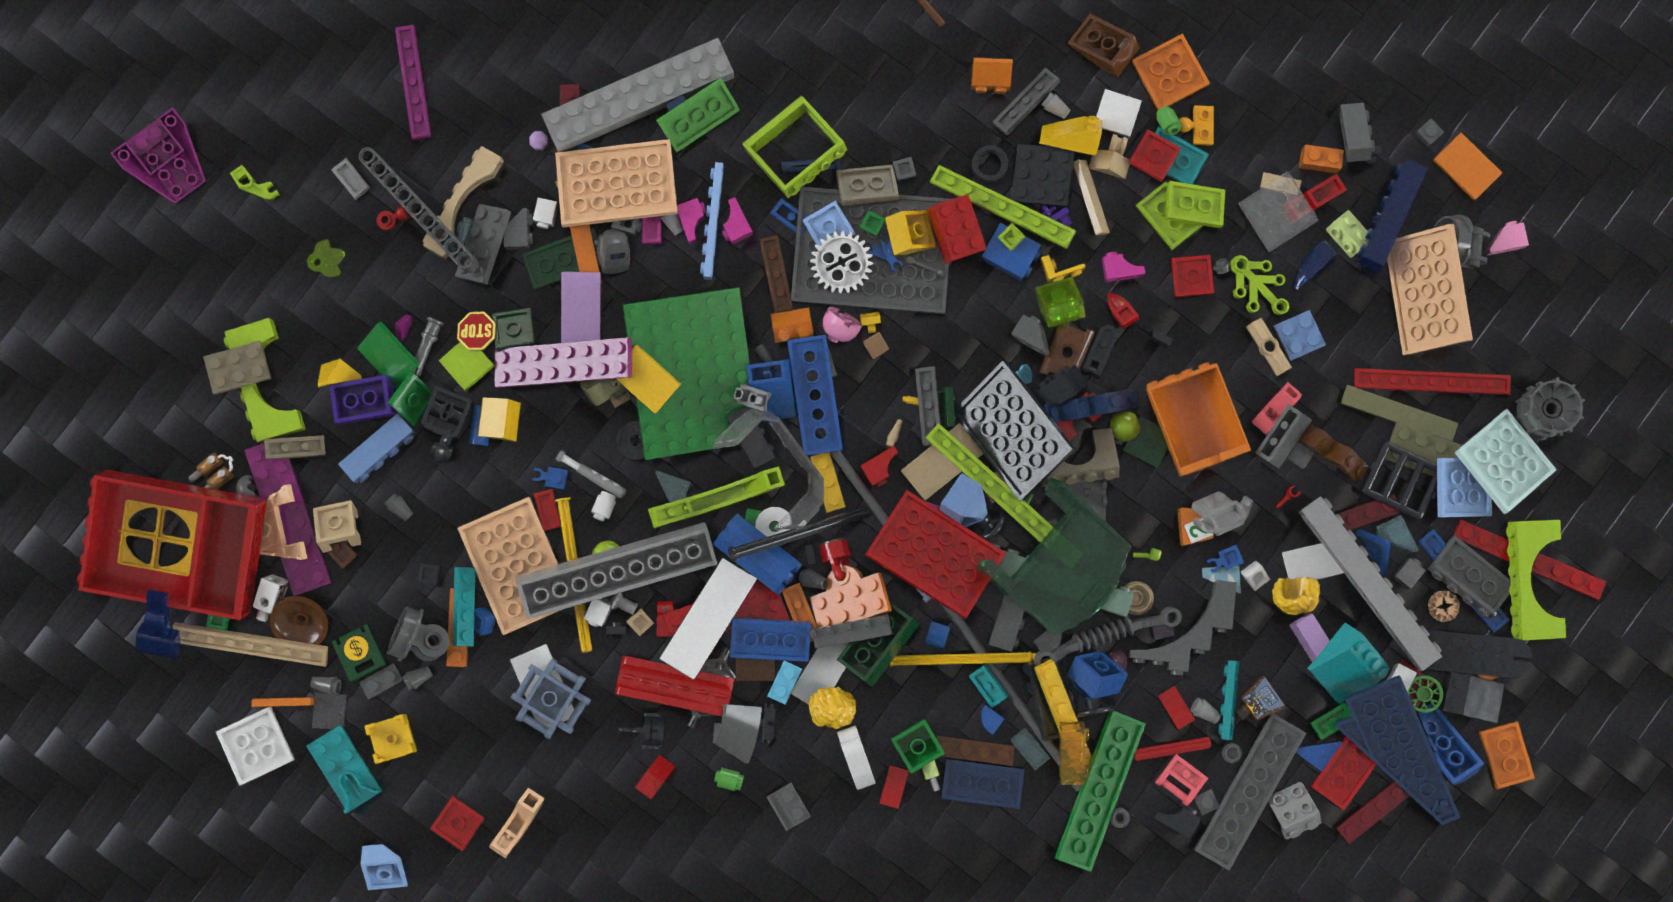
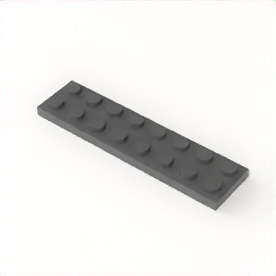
(1250, 791)

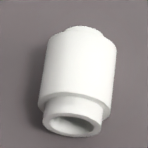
(603, 506)

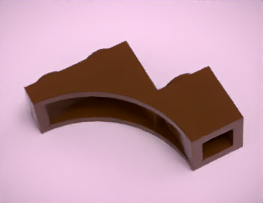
(1335, 452)

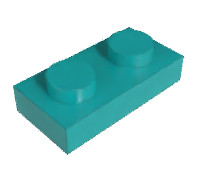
(988, 685)

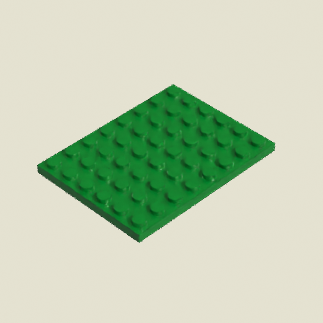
(706, 350)

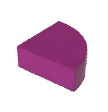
(402, 327)

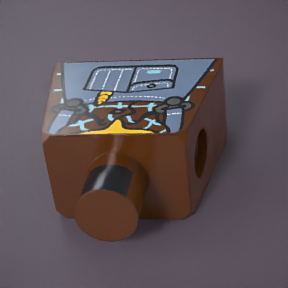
(1259, 700)

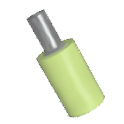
(931, 772)

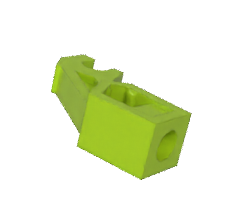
(260, 190)

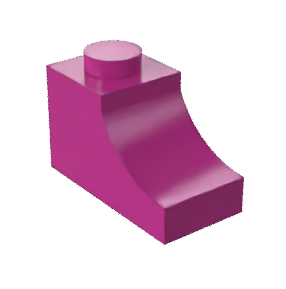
(691, 215)
(737, 226)
(1117, 268)

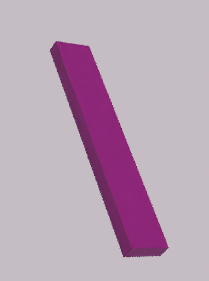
(413, 82)

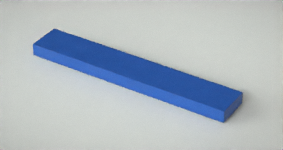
(1433, 544)

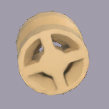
(1118, 144)

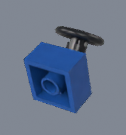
(1095, 677)

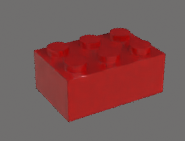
(956, 228)

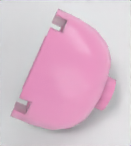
(840, 326)

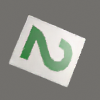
(1194, 533)

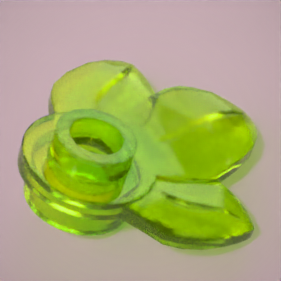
(329, 259)

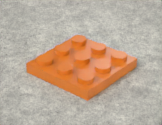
(1170, 72)

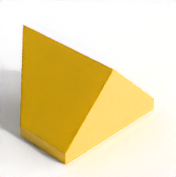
(336, 372)

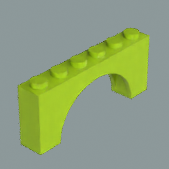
(265, 420)
(1528, 617)

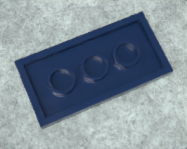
(982, 784)

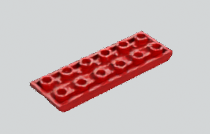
(670, 687)

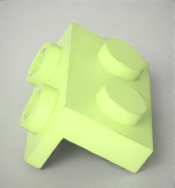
(1348, 233)

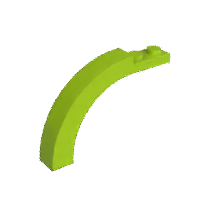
(717, 498)

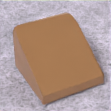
(875, 345)

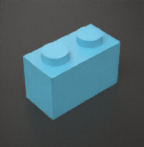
(784, 682)

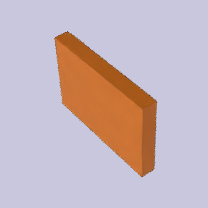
(1467, 166)
(1506, 755)

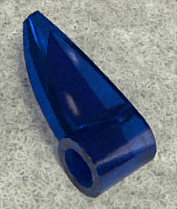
(1313, 263)

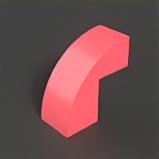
(1272, 411)

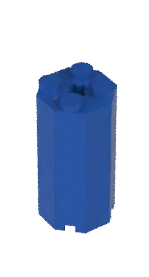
(769, 566)

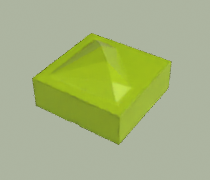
(1011, 236)

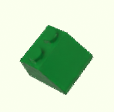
(917, 746)

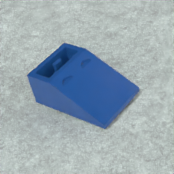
(778, 380)

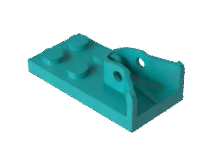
(344, 768)

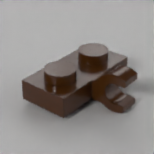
(342, 553)

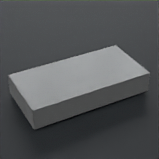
(351, 179)

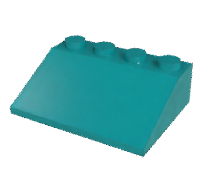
(1348, 664)

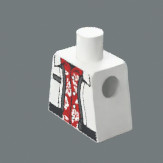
(270, 592)

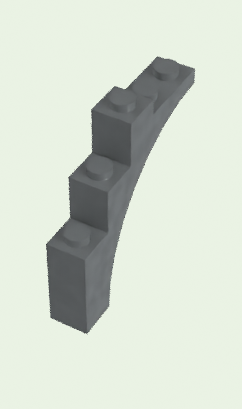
(1217, 615)

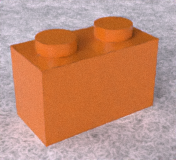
(1321, 159)
(792, 325)

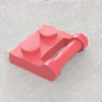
(1186, 775)

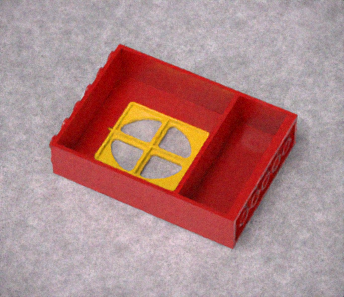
(222, 545)

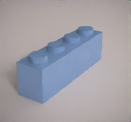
(377, 448)

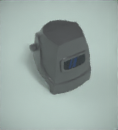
(613, 251)

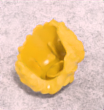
(1296, 595)
(832, 707)

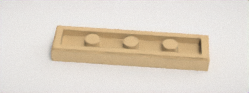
(1090, 197)

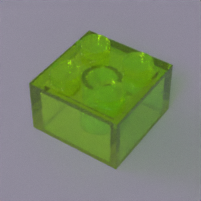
(1060, 302)

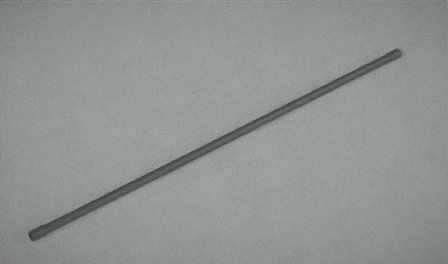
(765, 356)

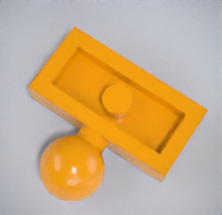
(1202, 125)

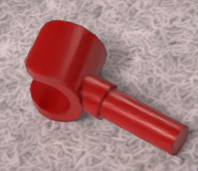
(1287, 497)

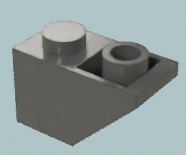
(517, 233)

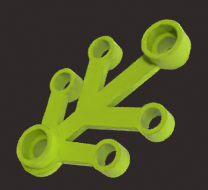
(1256, 284)

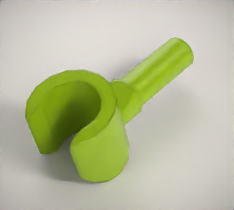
(1154, 555)

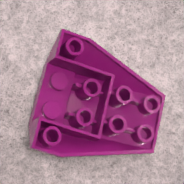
(163, 157)

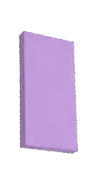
(580, 306)

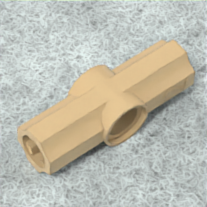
(1261, 336)

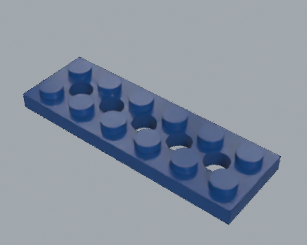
(824, 385)

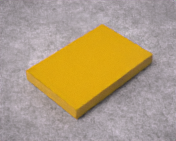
(649, 380)

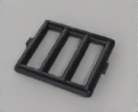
(1384, 497)

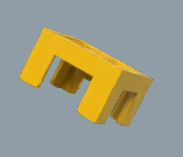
(391, 738)

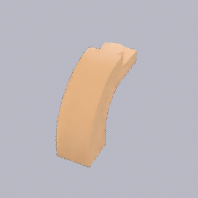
(517, 823)

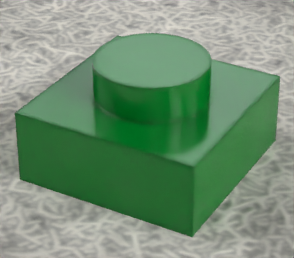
(872, 223)
(217, 622)

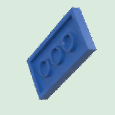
(770, 639)

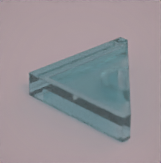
(673, 487)

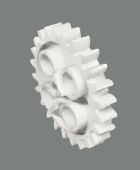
(833, 246)

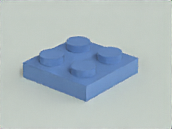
(1299, 335)

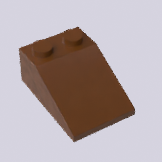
(1104, 44)

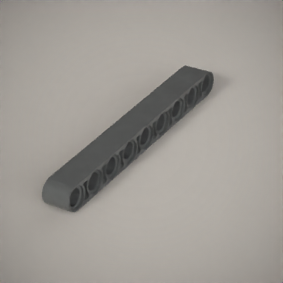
(425, 214)

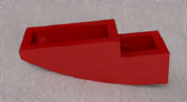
(1324, 192)

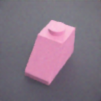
(1509, 238)

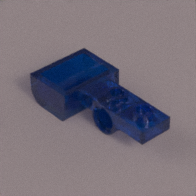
(155, 633)

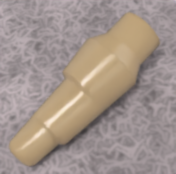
(894, 434)

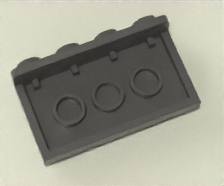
(1471, 577)

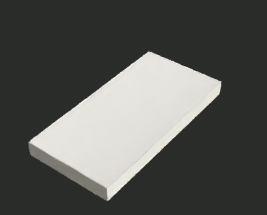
(539, 657)

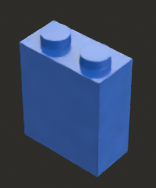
(1013, 262)

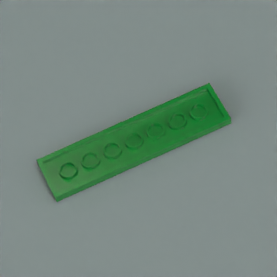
(1101, 791)

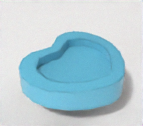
(1025, 374)

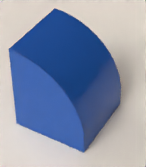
(937, 635)
(990, 719)

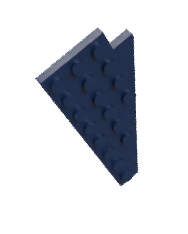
(1392, 737)

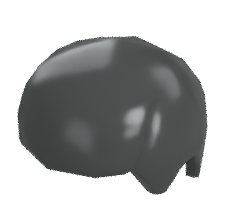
(246, 487)

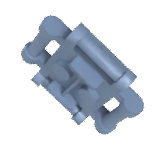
(550, 698)

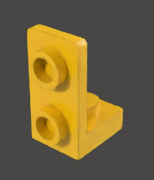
(1049, 269)

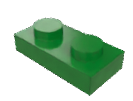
(1325, 724)

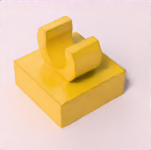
(870, 320)

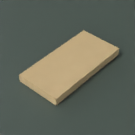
(933, 470)

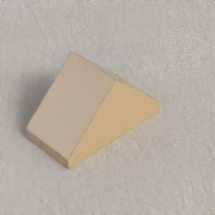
(1110, 163)

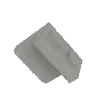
(1295, 810)

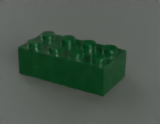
(872, 656)

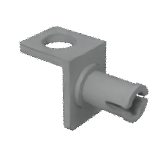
(623, 603)

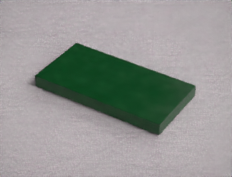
(548, 261)

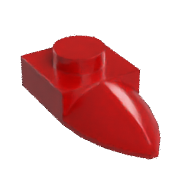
(1122, 310)

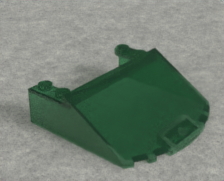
(1069, 570)

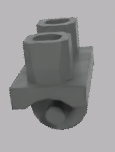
(752, 397)

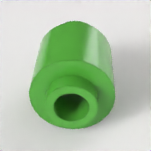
(1168, 120)
(729, 779)

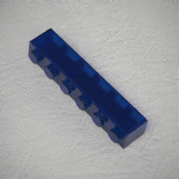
(1392, 215)

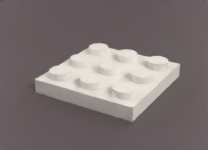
(255, 745)

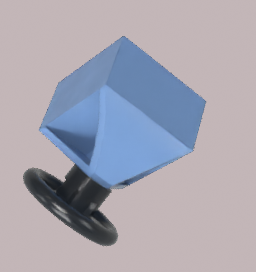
(968, 507)

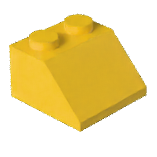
(910, 232)

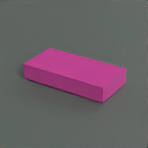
(651, 230)

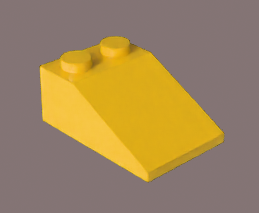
(1075, 134)

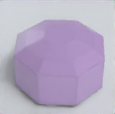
(538, 140)

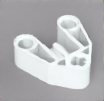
(856, 757)

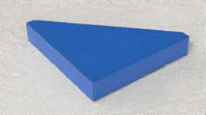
(1377, 549)
(1319, 754)

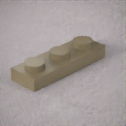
(294, 447)

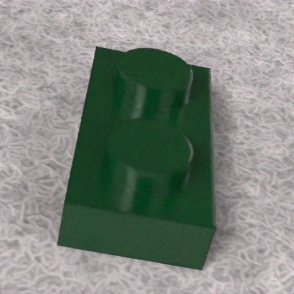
(946, 402)

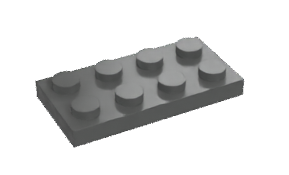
(485, 241)

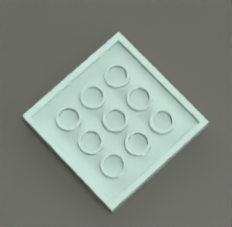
(1505, 461)

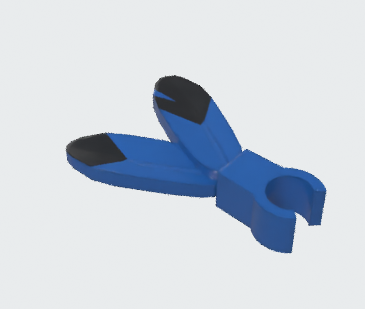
(884, 252)

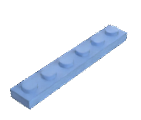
(711, 228)

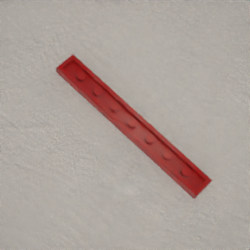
(1432, 381)

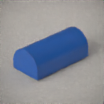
(793, 213)
(474, 439)

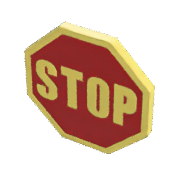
(476, 330)

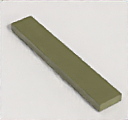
(1398, 412)

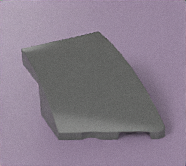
(738, 730)

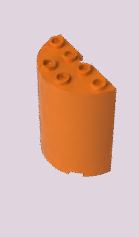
(1197, 418)

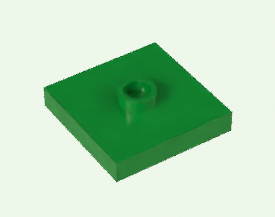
(411, 399)

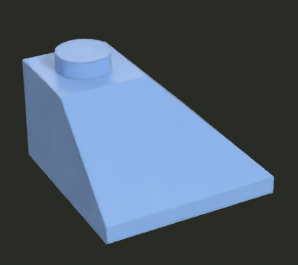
(382, 868)

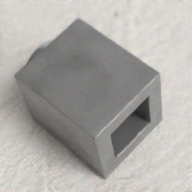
(1409, 573)

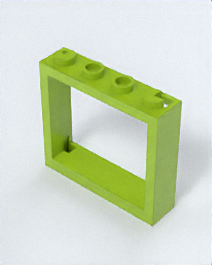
(779, 124)

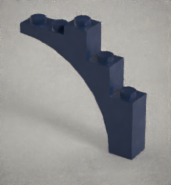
(1093, 405)

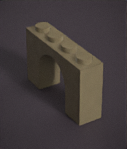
(1102, 466)

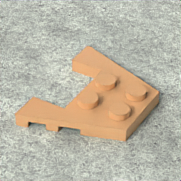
(273, 536)

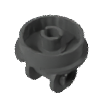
(1468, 240)
(414, 637)

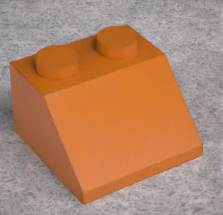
(991, 75)

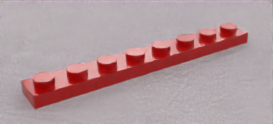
(1542, 565)

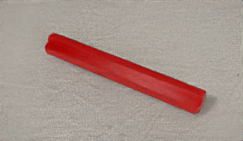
(1172, 748)

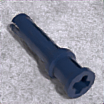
(787, 166)

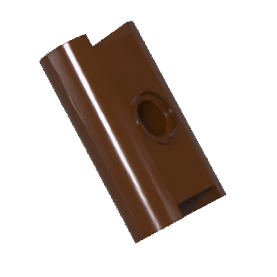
(1068, 338)

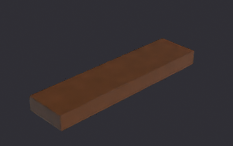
(776, 274)

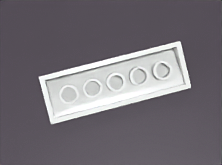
(708, 618)

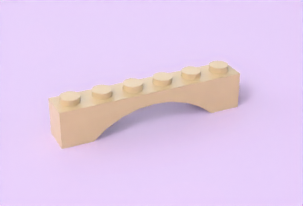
(483, 168)

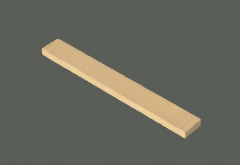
(252, 644)

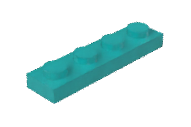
(463, 606)
(1230, 692)

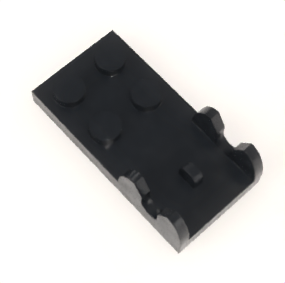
(1045, 718)

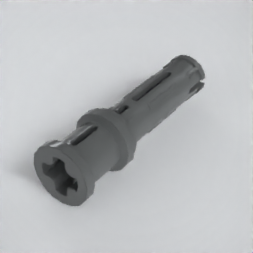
(429, 336)

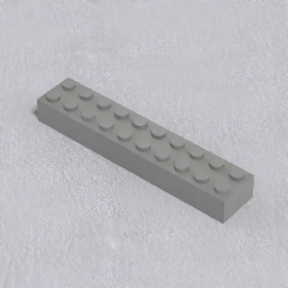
(637, 95)
(616, 570)
(1369, 583)

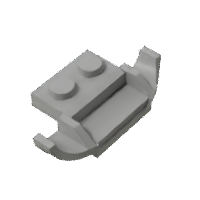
(1220, 513)

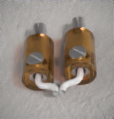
(208, 465)

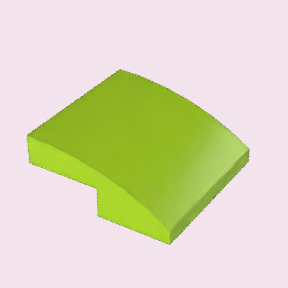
(466, 365)

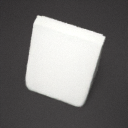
(1255, 575)

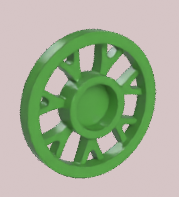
(1425, 694)

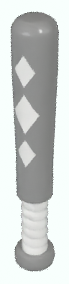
(592, 475)

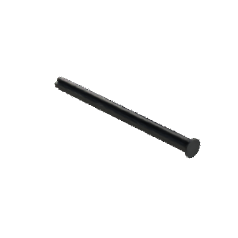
(795, 534)

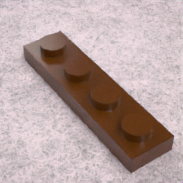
(977, 750)

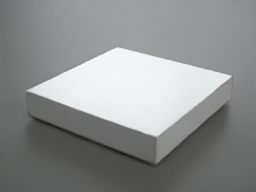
(1118, 113)

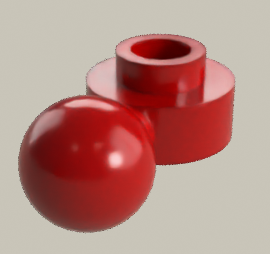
(401, 214)

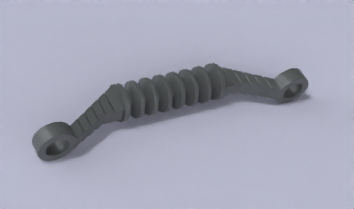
(1129, 625)

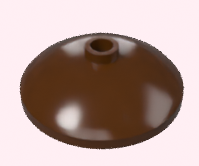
(289, 625)

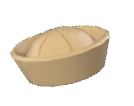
(1142, 599)

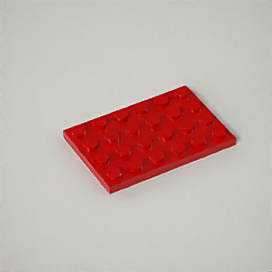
(934, 554)

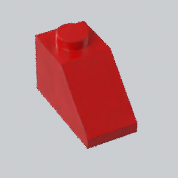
(655, 777)

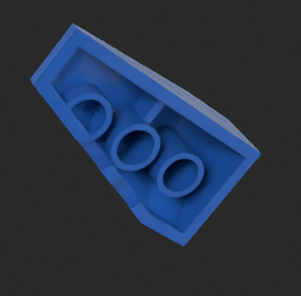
(1451, 751)

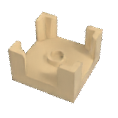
(336, 524)

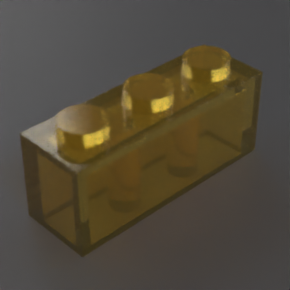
(1073, 753)

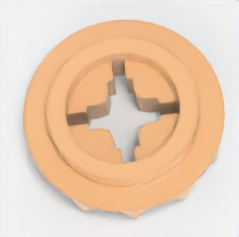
(1439, 614)

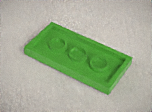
(698, 115)

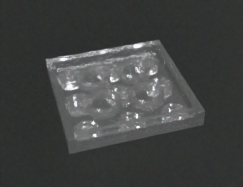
(1278, 211)

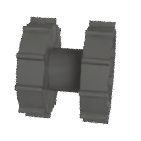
(1566, 409)

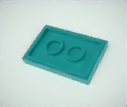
(1188, 161)

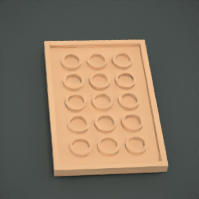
(616, 183)
(1429, 290)
(504, 547)

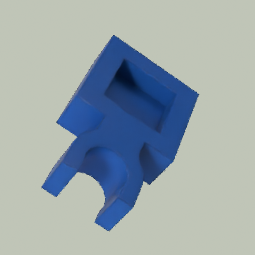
(554, 477)
(1228, 557)

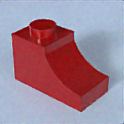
(876, 468)

